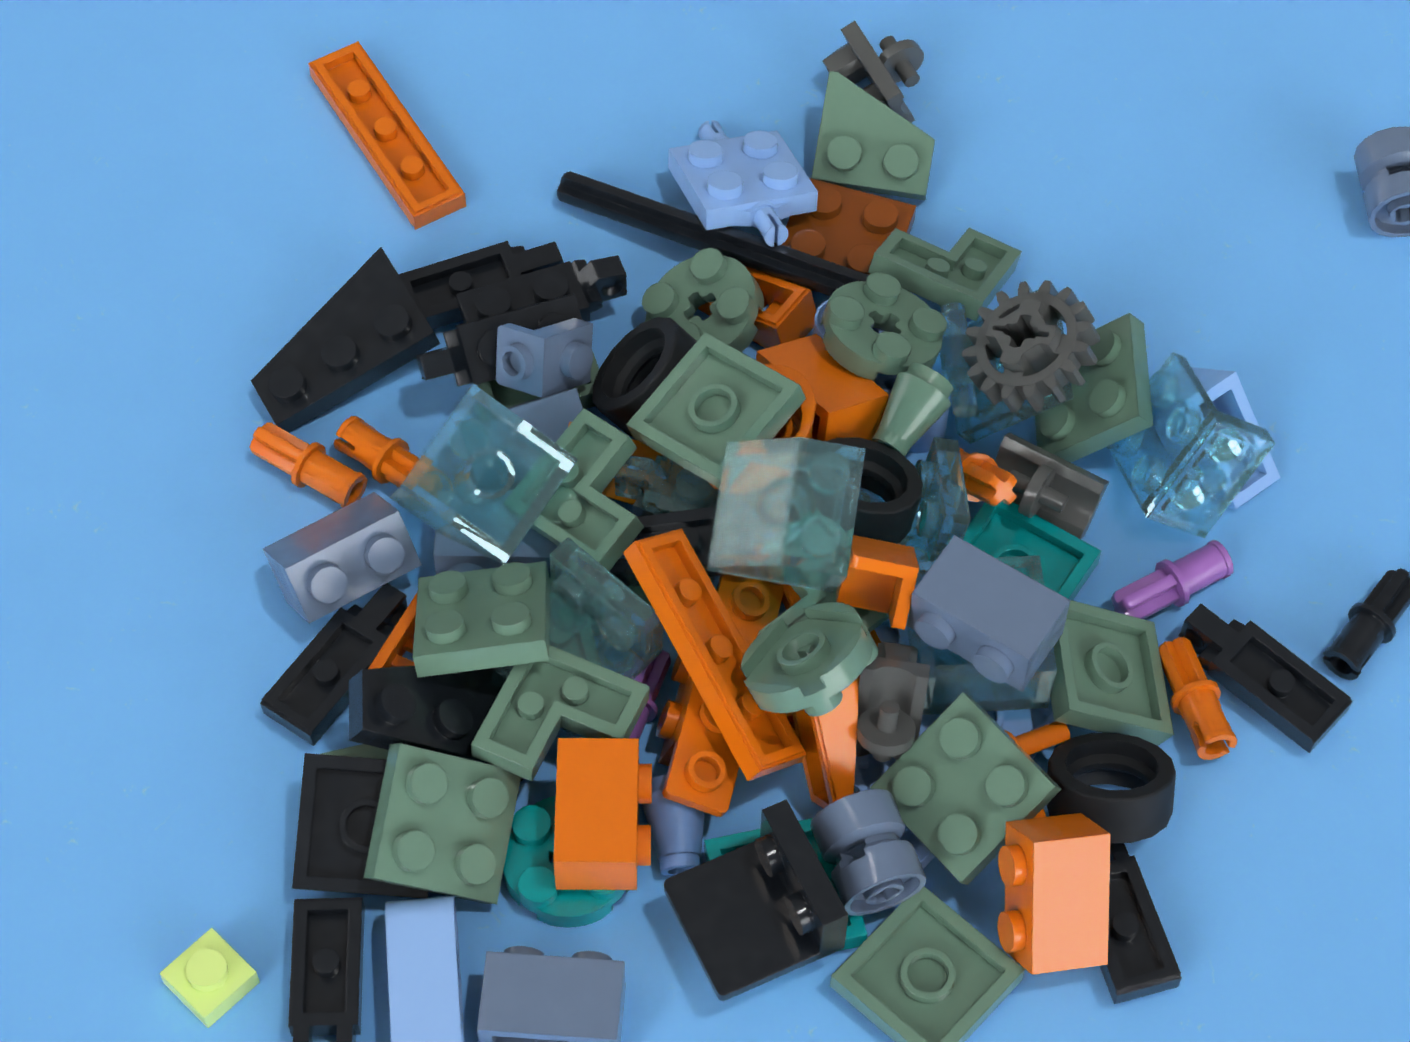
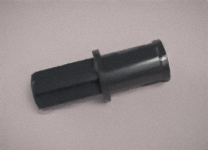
(1369, 625)

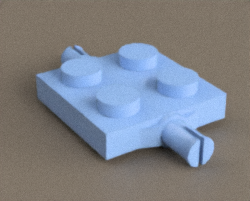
(742, 181)

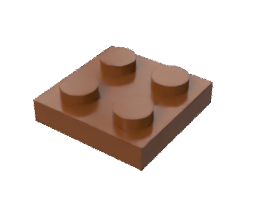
(847, 225)

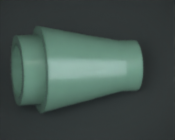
(913, 407)

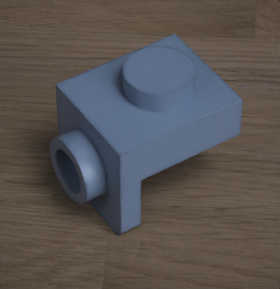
(544, 358)

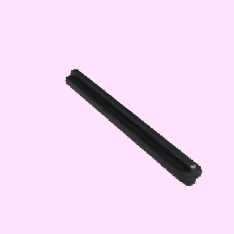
(688, 230)

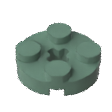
(703, 280)
(910, 327)
(809, 660)

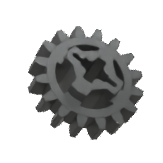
(1031, 346)

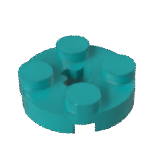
(532, 878)

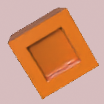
(880, 578)

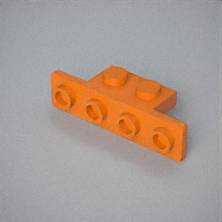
(698, 757)

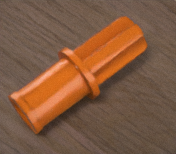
(384, 456)
(308, 464)
(986, 480)
(1196, 699)

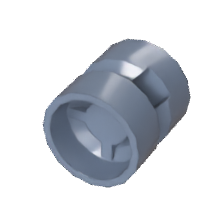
(1385, 178)
(864, 843)

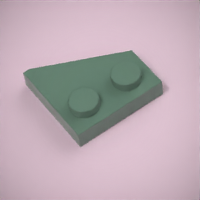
(869, 144)

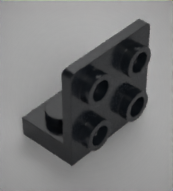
(759, 907)

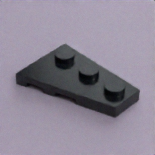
(345, 346)
(421, 712)

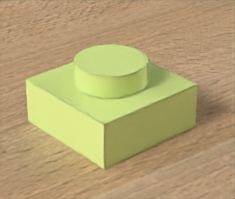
(209, 977)

